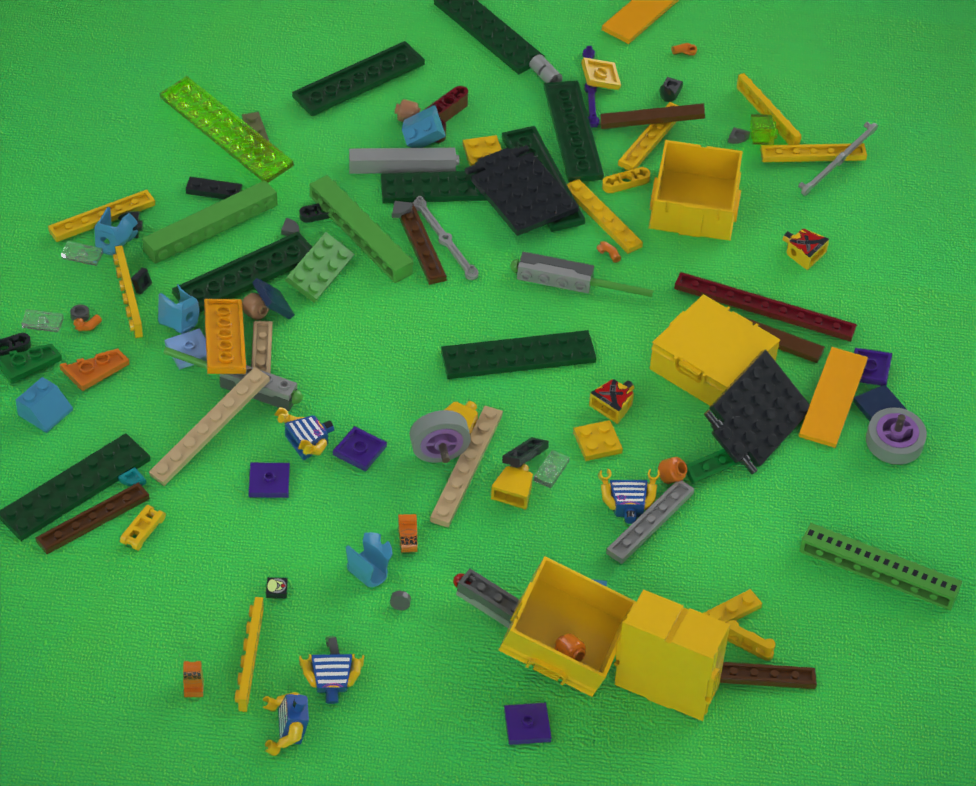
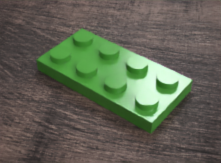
(319, 267)

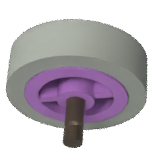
(440, 436)
(896, 436)

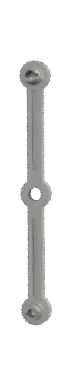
(871, 128)
(471, 272)

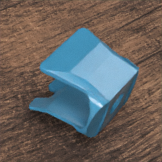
(116, 235)
(175, 315)
(372, 563)

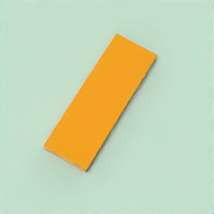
(636, 18)
(224, 336)
(833, 397)

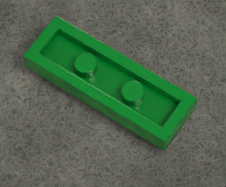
(709, 466)

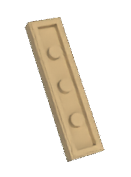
(262, 345)

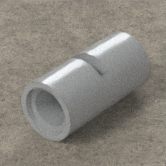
(545, 69)

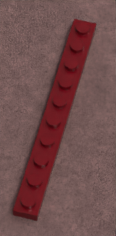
(766, 306)

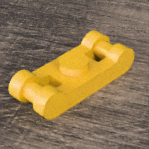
(142, 527)
(750, 641)

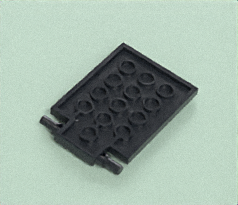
(521, 189)
(756, 412)

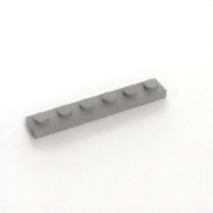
(649, 521)

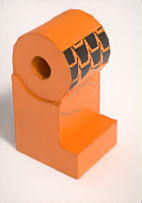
(407, 532)
(193, 679)

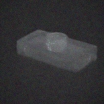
(82, 253)
(42, 320)
(551, 469)

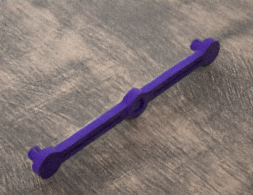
(593, 119)

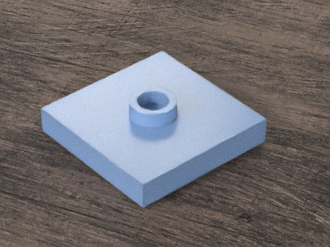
(190, 343)

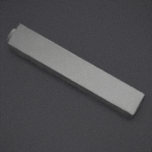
(402, 160)

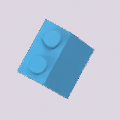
(423, 128)
(43, 405)

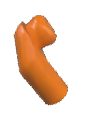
(685, 48)
(604, 246)
(89, 325)

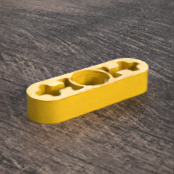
(615, 183)

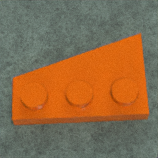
(93, 370)

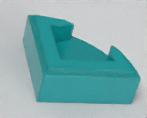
(132, 477)

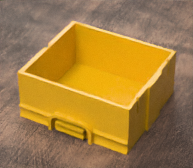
(696, 190)
(708, 349)
(560, 604)
(671, 654)

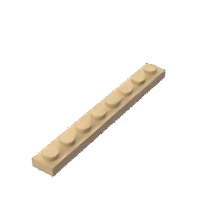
(209, 426)
(466, 467)

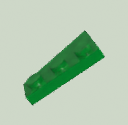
(22, 364)

